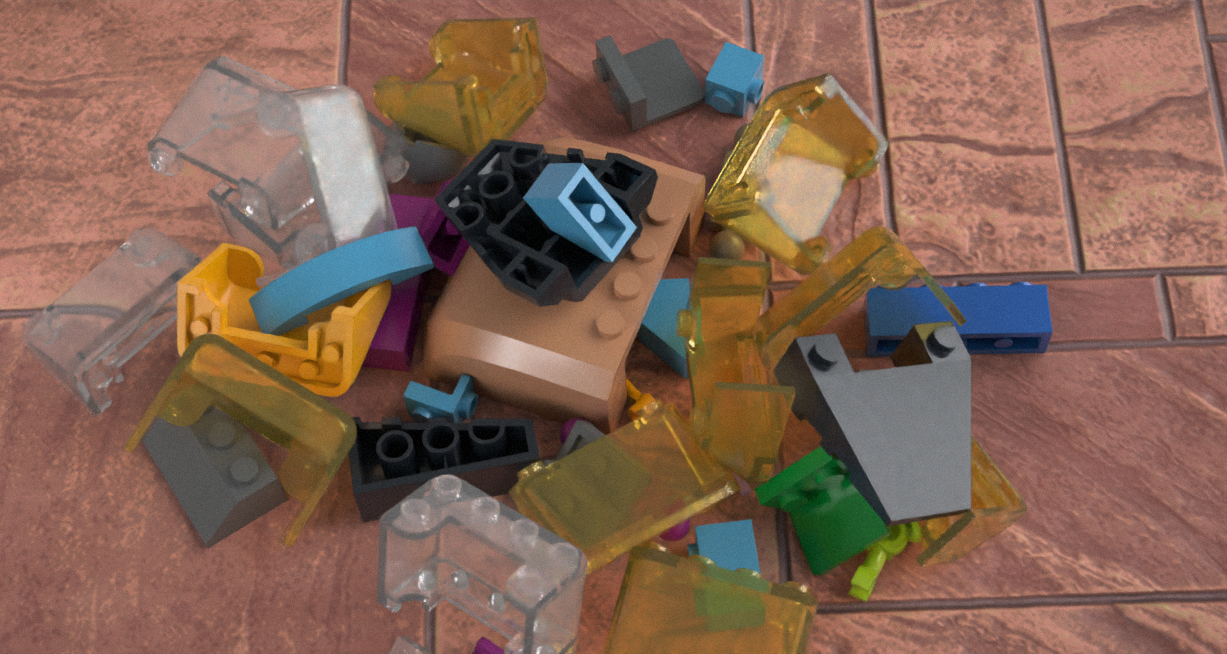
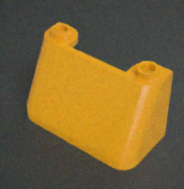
(316, 355)

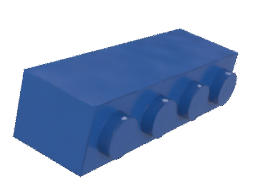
(998, 317)

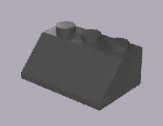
(215, 473)

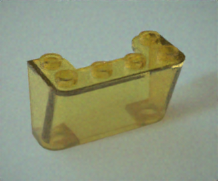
(704, 609)

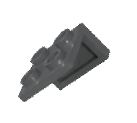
(647, 82)

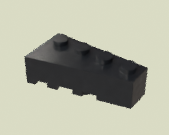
(399, 457)

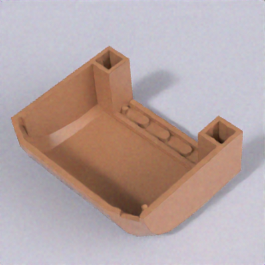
(570, 354)

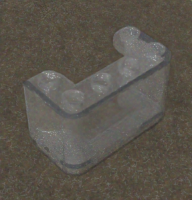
(486, 561)

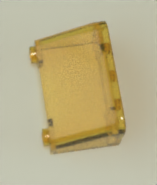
(482, 87)
(794, 169)
(625, 486)

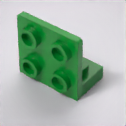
(825, 510)

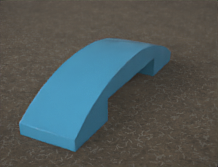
(338, 275)

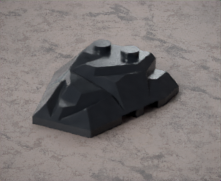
(514, 241)

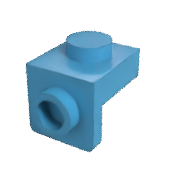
(428, 403)

